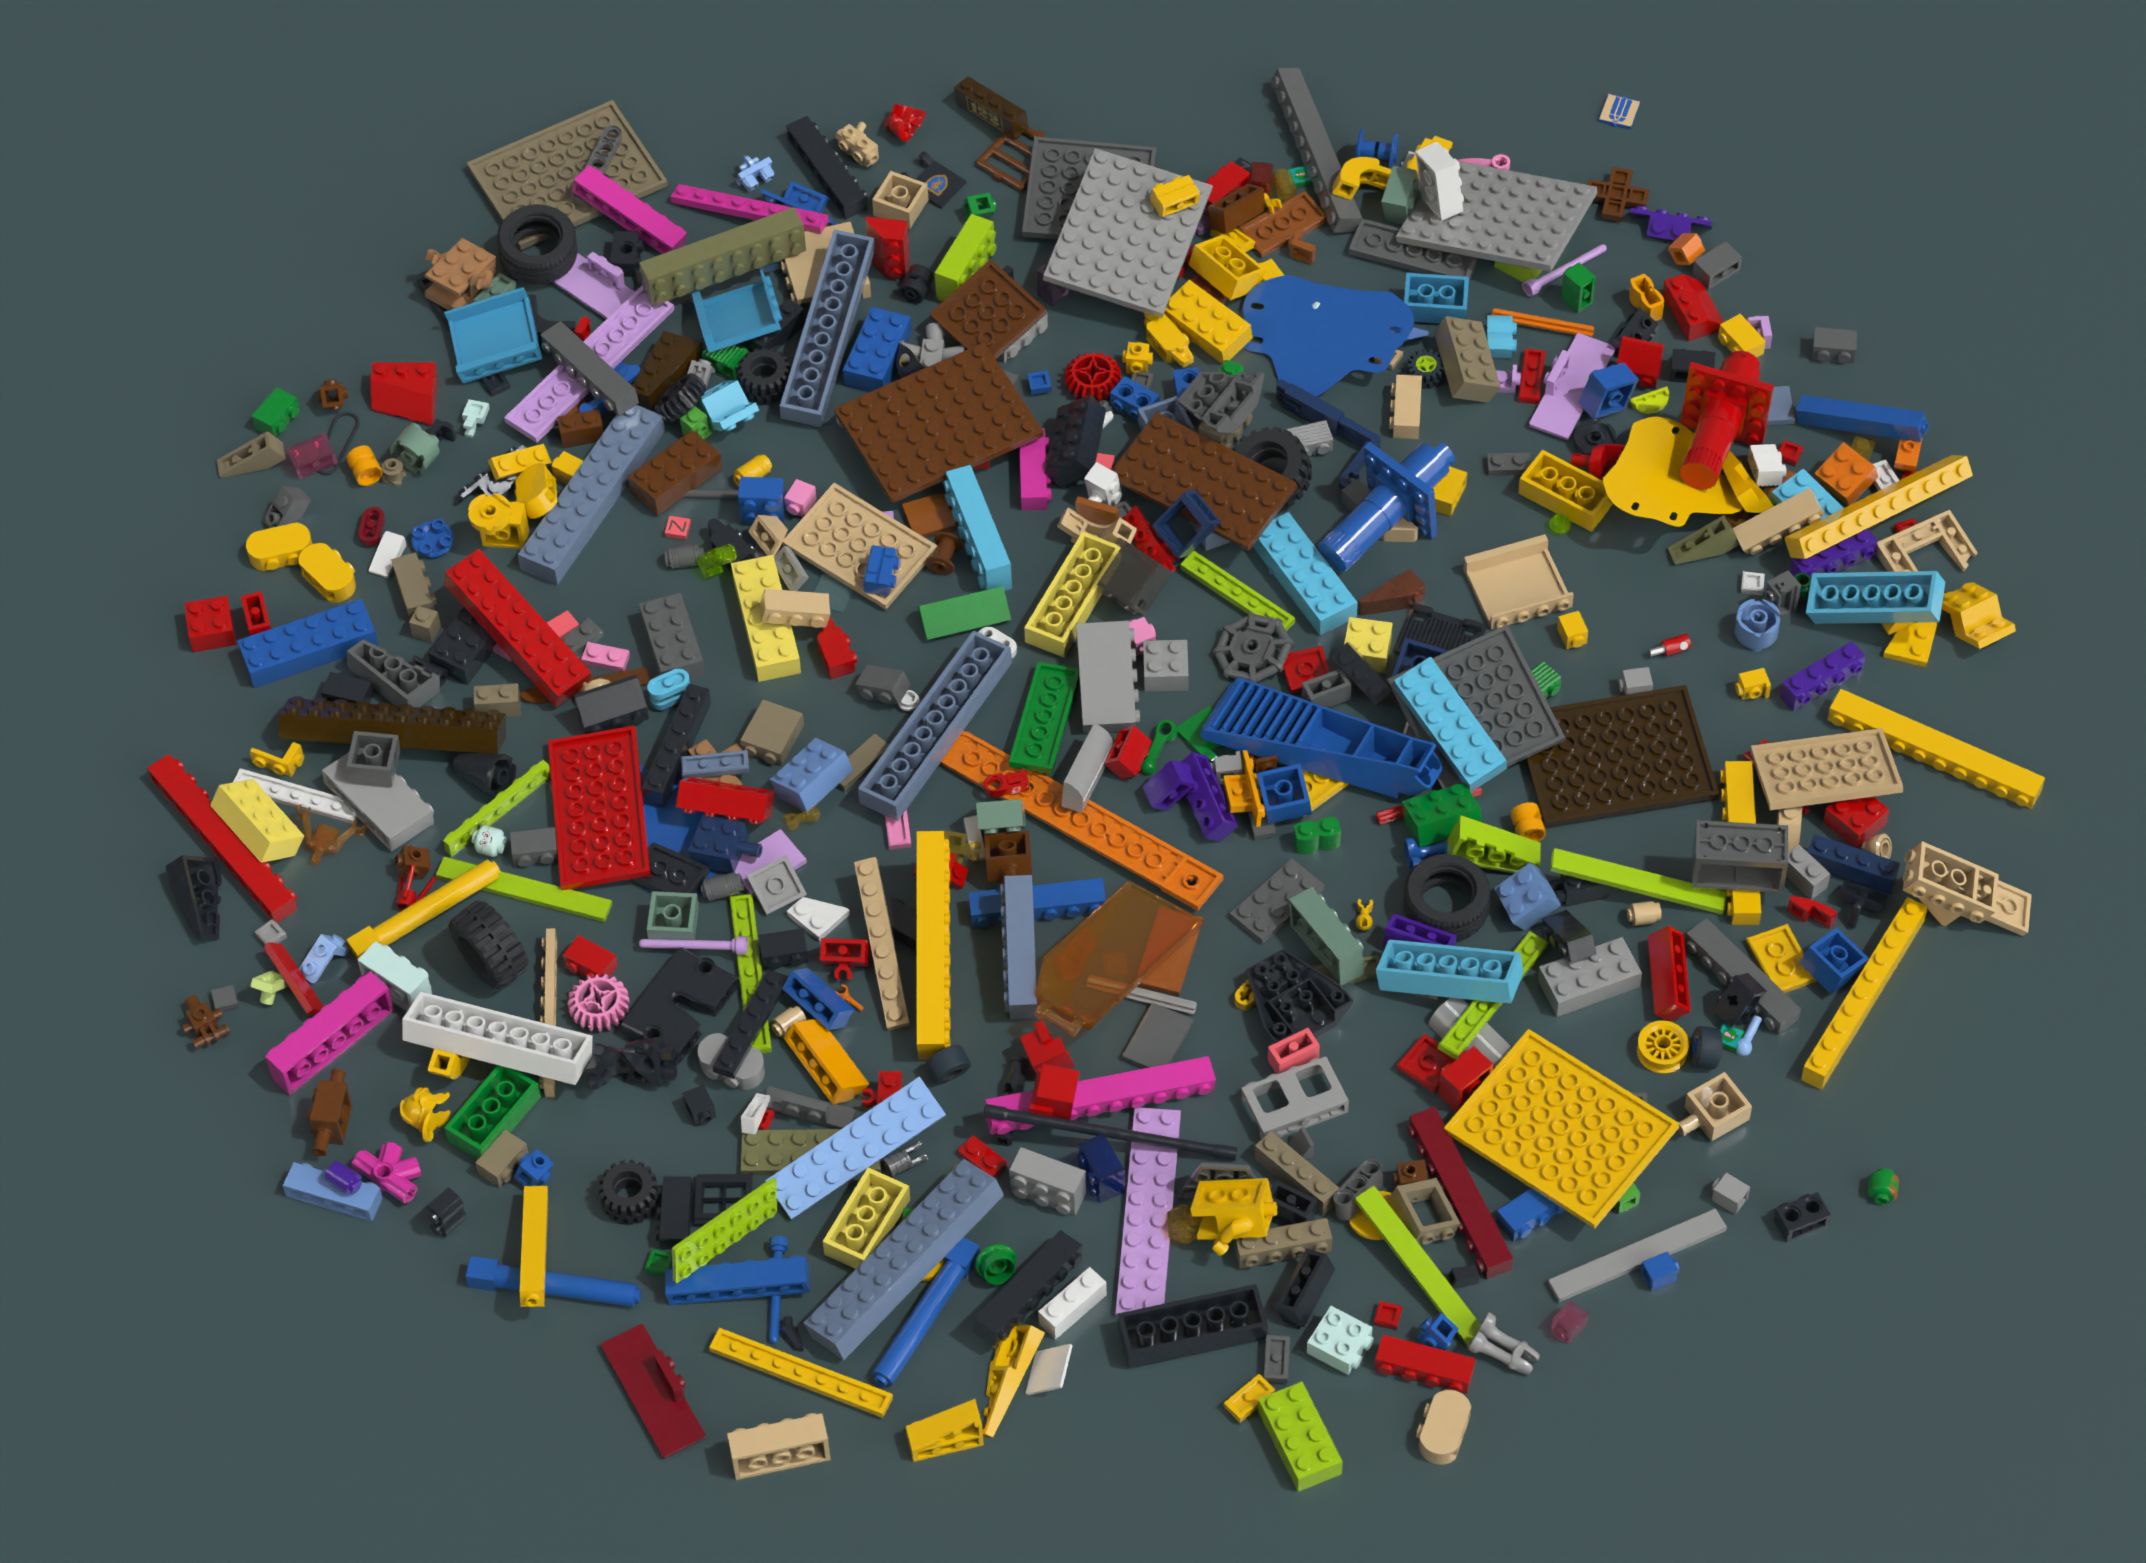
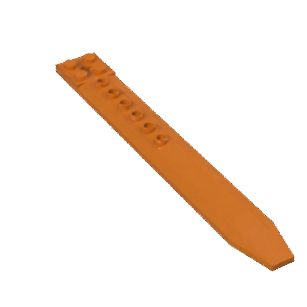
(1093, 828)

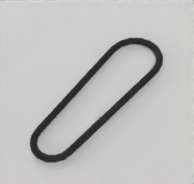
(348, 442)

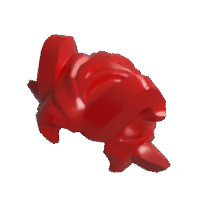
(904, 121)

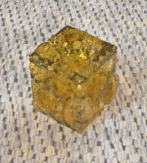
(1182, 1224)

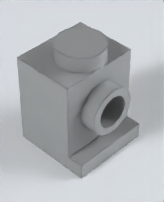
(1227, 765)

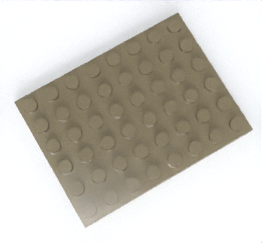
(547, 162)

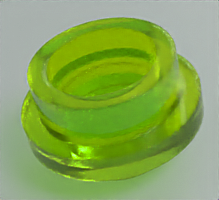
(1559, 524)

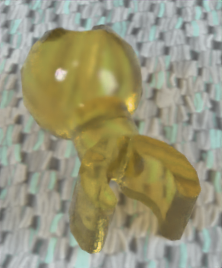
(811, 816)

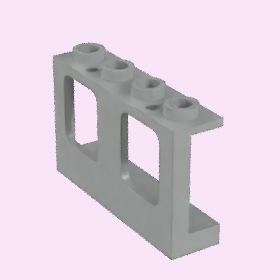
(1301, 1110)

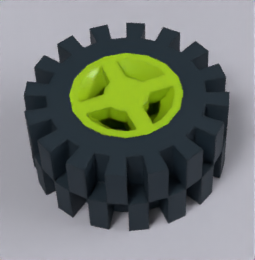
(1431, 363)

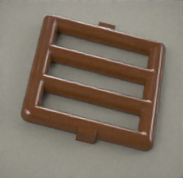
(994, 150)

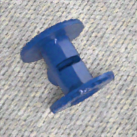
(1379, 150)

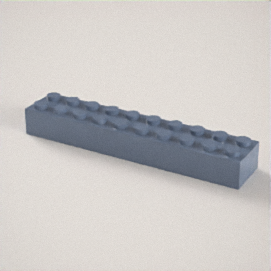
(827, 328)
(591, 494)
(935, 725)
(903, 1259)

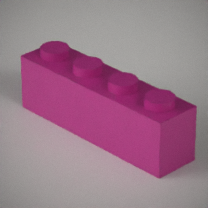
(1033, 477)

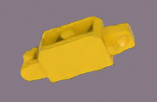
(1168, 340)

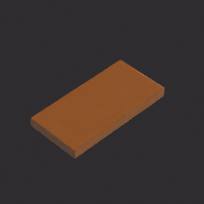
(1275, 229)
(1172, 973)

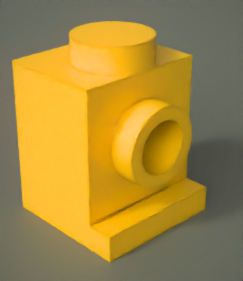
(1753, 684)

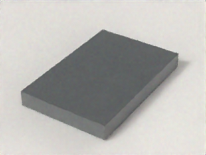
(1157, 1037)

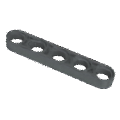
(603, 158)

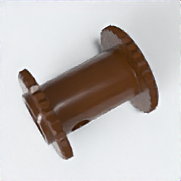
(941, 561)

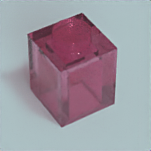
(1569, 1322)

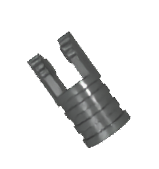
(901, 1161)

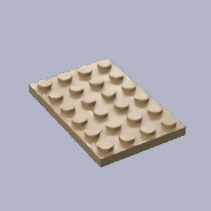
(839, 538)
(1826, 769)

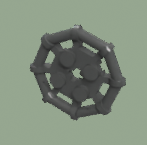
(1256, 658)

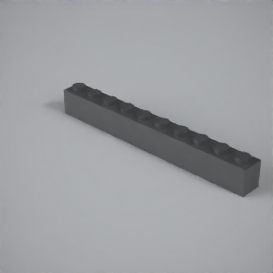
(1314, 147)

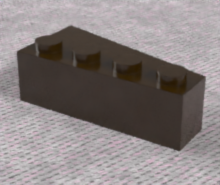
(664, 366)

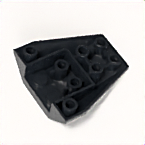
(1295, 996)

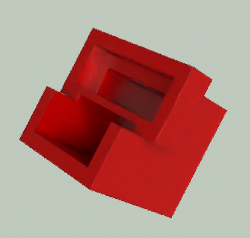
(1045, 1049)
(1054, 1092)

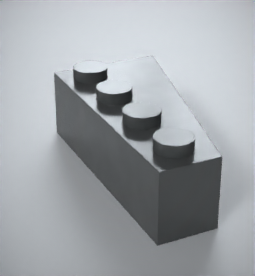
(392, 675)

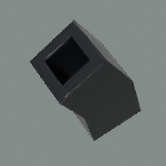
(1463, 1276)

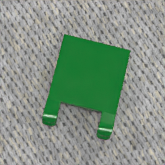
(1191, 730)

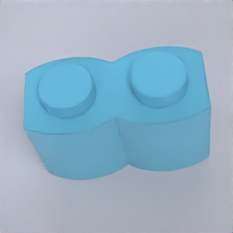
(1500, 335)

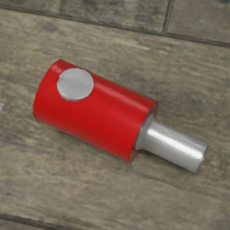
(1671, 646)

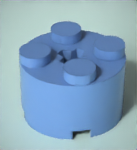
(1757, 624)

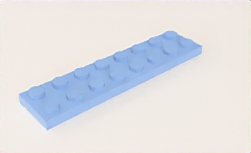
(856, 1147)

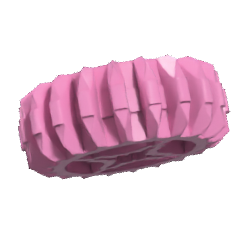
(608, 993)

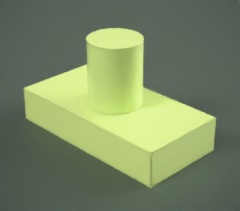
(269, 984)

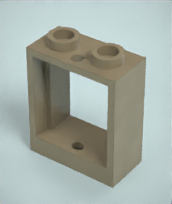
(1421, 1191)

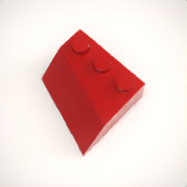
(405, 390)

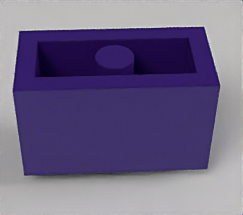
(1169, 785)

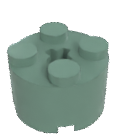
(415, 448)

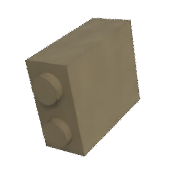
(772, 732)

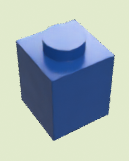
(1659, 1271)

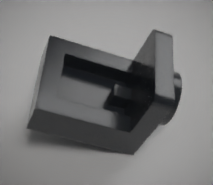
(442, 430)

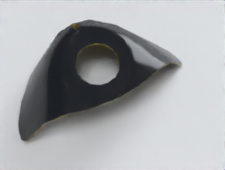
(913, 366)

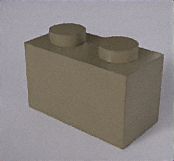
(501, 697)
(501, 1159)

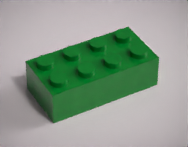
(492, 1109)

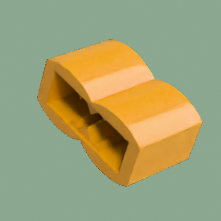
(1647, 298)

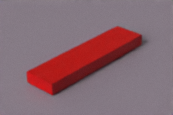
(294, 978)

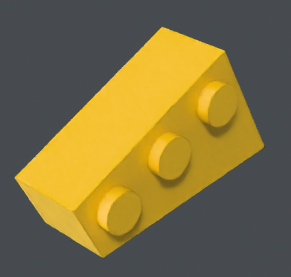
(946, 1432)

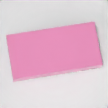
(898, 832)

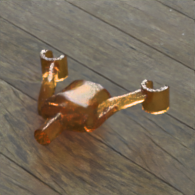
(325, 836)

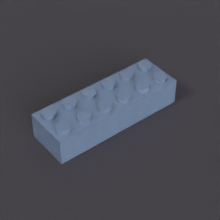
(1018, 947)

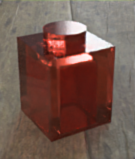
(1262, 176)

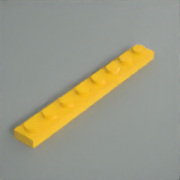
(801, 1372)

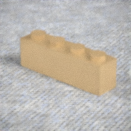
(1779, 521)

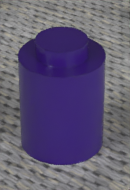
(343, 1178)

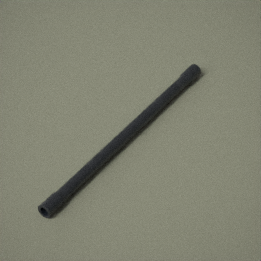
(1217, 1150)

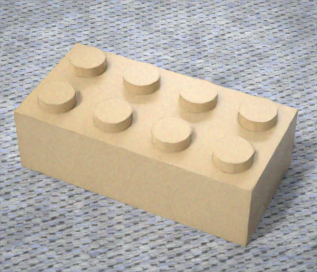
(779, 1446)

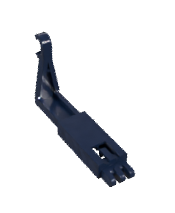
(1316, 410)

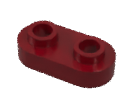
(371, 528)

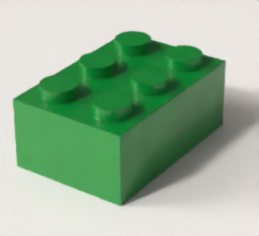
(1436, 813)

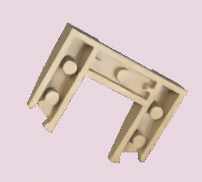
(1942, 528)

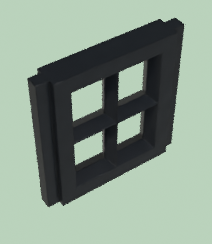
(718, 1180)

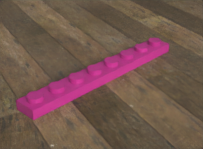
(742, 206)

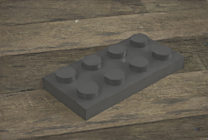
(1268, 905)

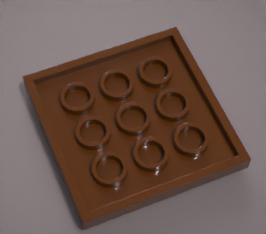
(988, 310)

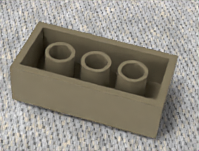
(1467, 359)

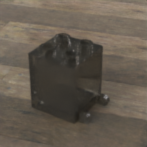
(1133, 579)

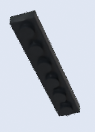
(750, 1024)

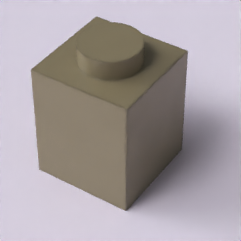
(425, 624)

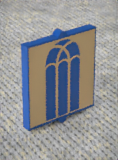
(1619, 111)

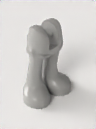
(1519, 1349)

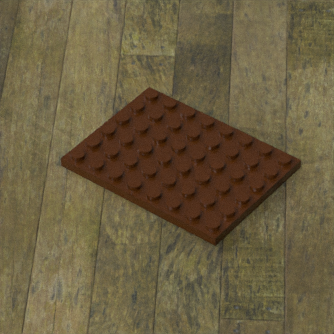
(938, 422)

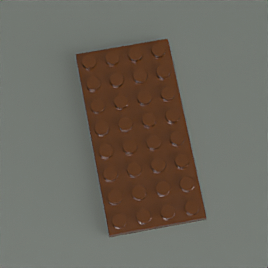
(1176, 459)

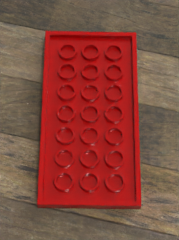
(598, 808)

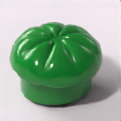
(996, 1263)

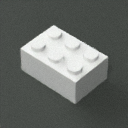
(1439, 180)

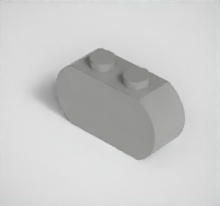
(749, 1074)

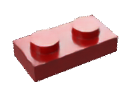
(982, 1156)

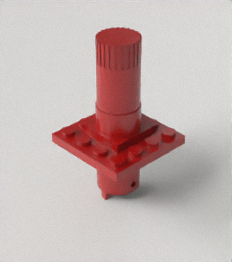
(1722, 408)

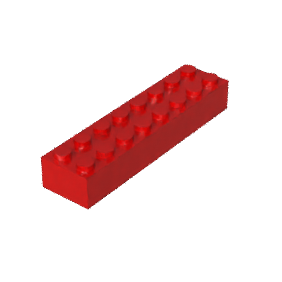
(517, 627)

